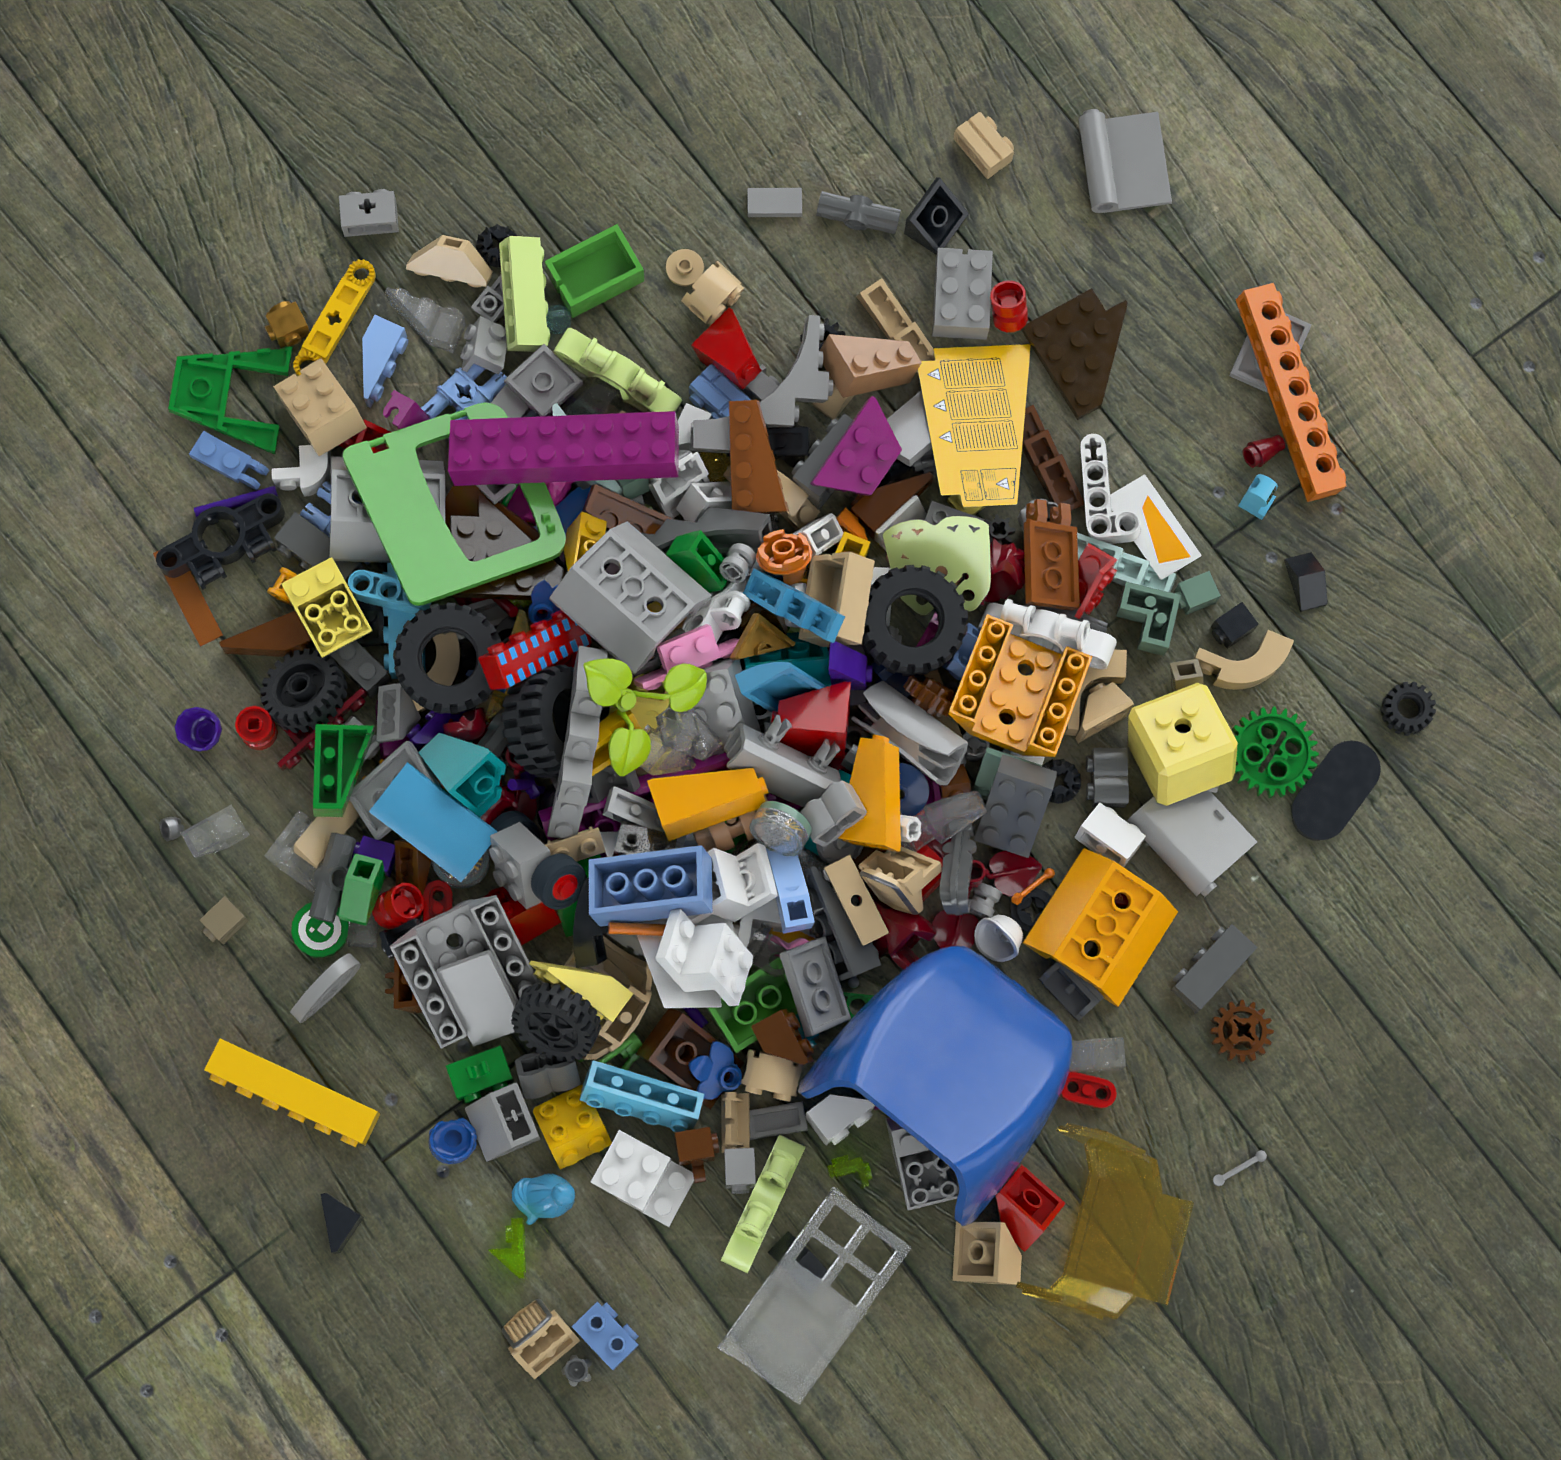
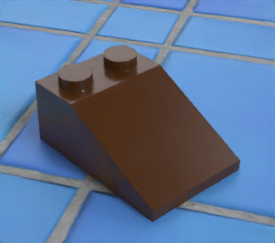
(674, 1045)

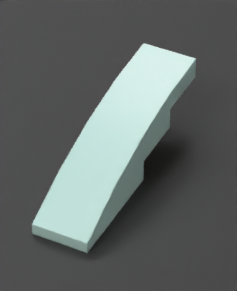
(1128, 567)

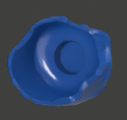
(452, 1141)

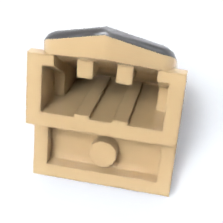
(899, 877)
(538, 1337)

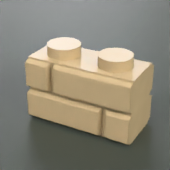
(984, 144)

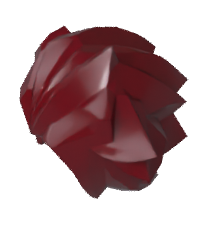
(1006, 571)

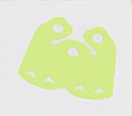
(939, 546)

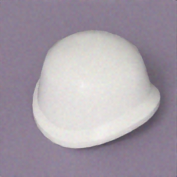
(998, 938)

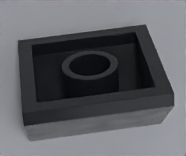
(935, 217)

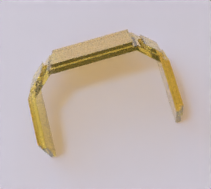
(1123, 1235)

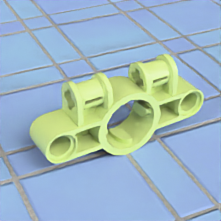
(617, 370)
(763, 1204)

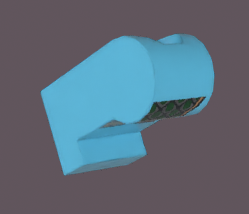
(1259, 496)

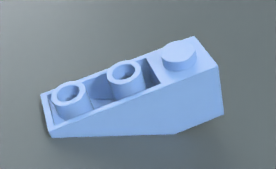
(380, 349)
(793, 895)

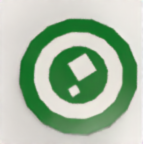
(316, 936)

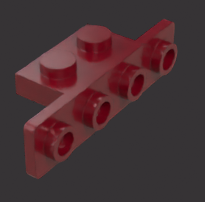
(307, 739)

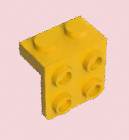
(571, 1127)

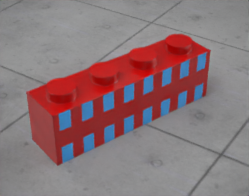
(532, 650)

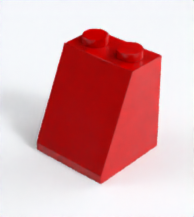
(816, 717)

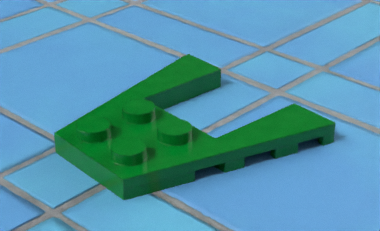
(203, 389)

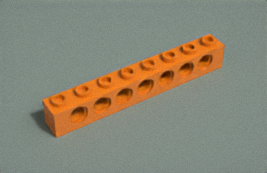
(1286, 405)

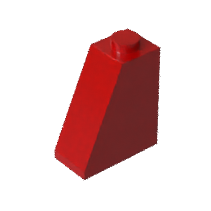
(728, 350)

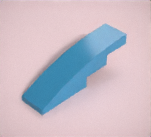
(793, 605)

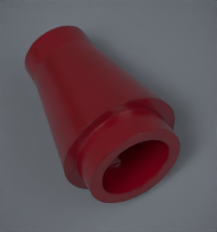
(1261, 451)

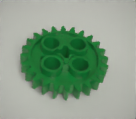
(1293, 765)

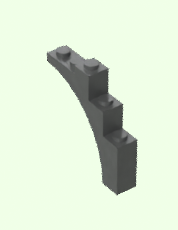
(719, 525)

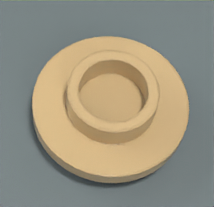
(684, 267)

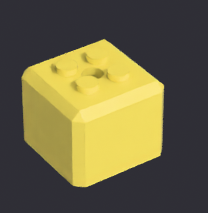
(1177, 762)

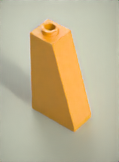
(878, 787)
(705, 799)

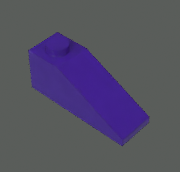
(849, 666)

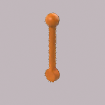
(1018, 897)

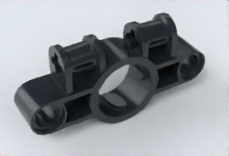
(253, 539)

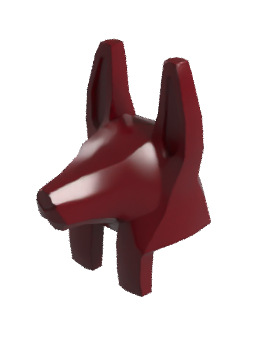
(903, 933)

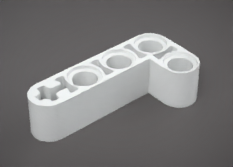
(1101, 489)

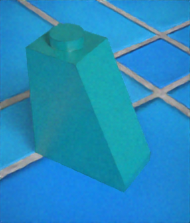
(465, 771)

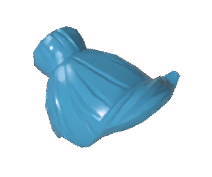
(543, 1196)

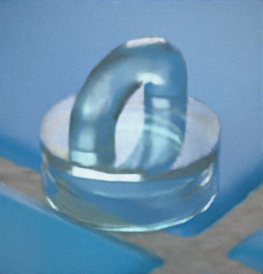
(558, 319)

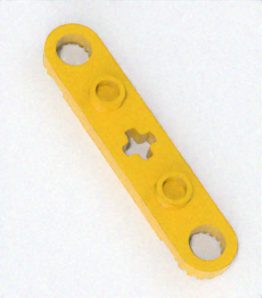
(344, 302)

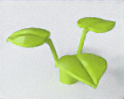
(608, 687)

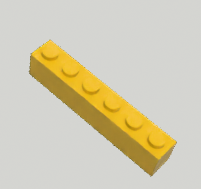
(293, 1092)

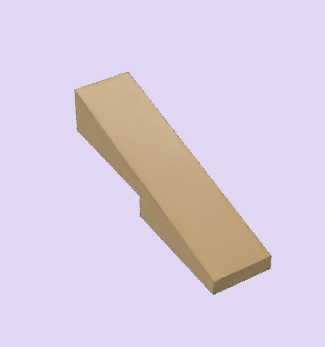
(893, 320)

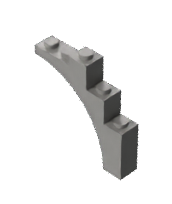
(779, 410)
(578, 752)

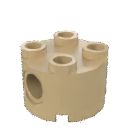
(712, 292)
(771, 1074)

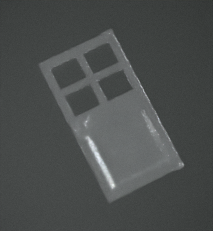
(799, 1319)

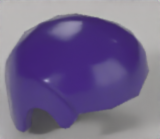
(198, 729)

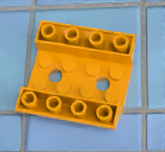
(1037, 702)
(1086, 911)

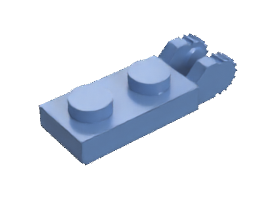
(226, 460)

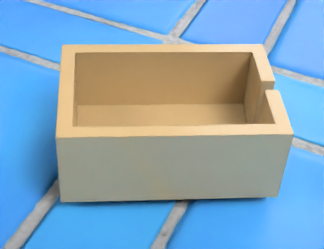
(320, 407)
(844, 585)

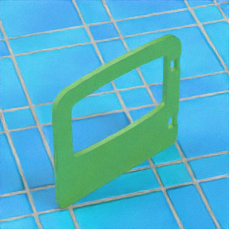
(412, 527)

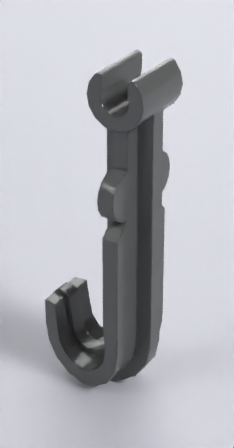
(957, 872)

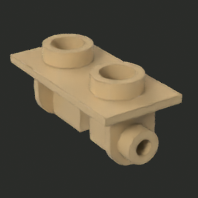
(579, 847)
(735, 1120)

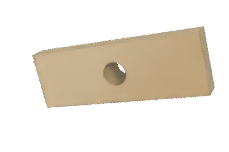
(865, 916)

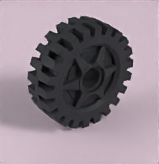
(303, 690)
(556, 1022)

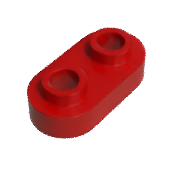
(432, 907)
(1087, 1089)

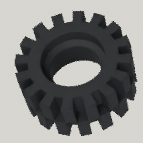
(1419, 696)

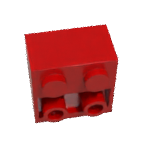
(526, 922)

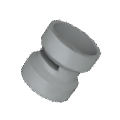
(737, 563)
(975, 743)
(984, 900)

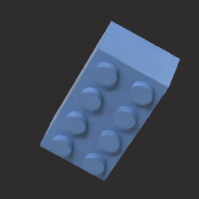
(650, 885)

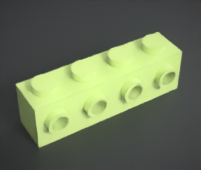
(524, 293)

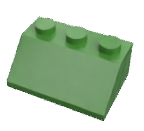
(760, 999)

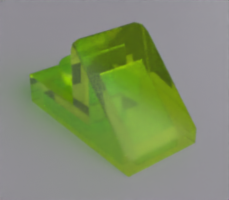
(514, 1257)

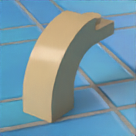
(800, 508)
(447, 661)
(1248, 672)
(1113, 673)

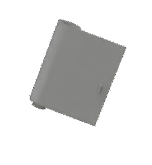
(1124, 161)
(1194, 838)

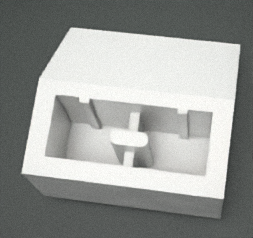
(836, 1115)

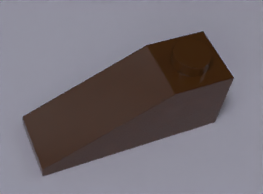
(886, 500)
(271, 639)

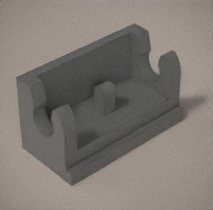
(1071, 990)

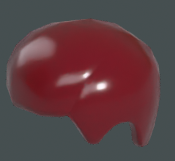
(469, 726)

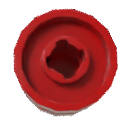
(1009, 306)
(256, 727)
(398, 905)

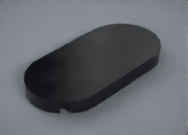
(1335, 790)

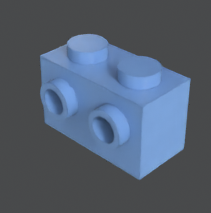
(605, 1335)

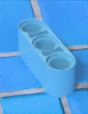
(377, 586)

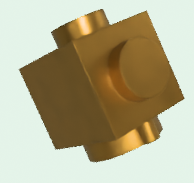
(286, 324)

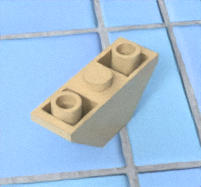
(451, 261)

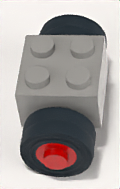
(527, 867)

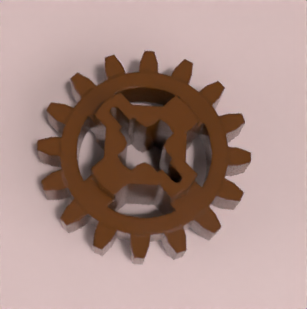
(930, 695)
(1232, 1023)

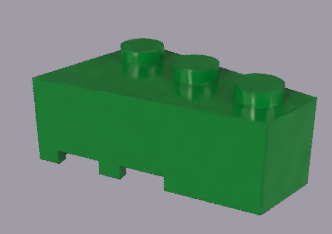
(337, 765)

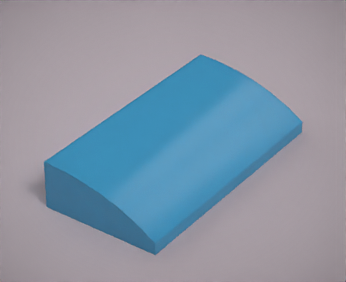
(773, 682)
(433, 822)

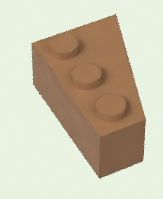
(868, 364)

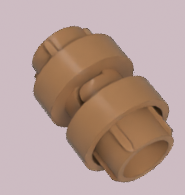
(721, 834)

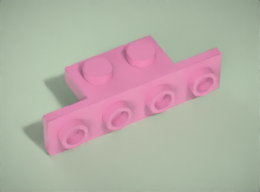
(693, 647)

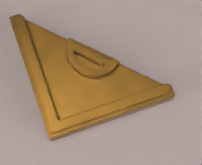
(760, 638)

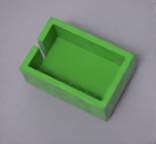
(594, 271)

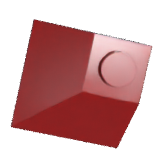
(1027, 1207)

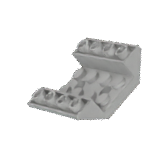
(351, 529)
(616, 605)
(426, 950)

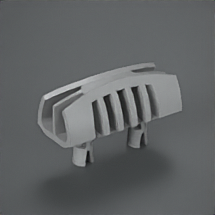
(915, 732)
(784, 769)

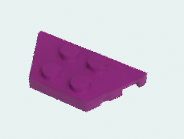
(861, 454)

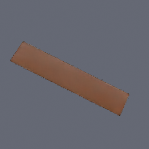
(193, 605)

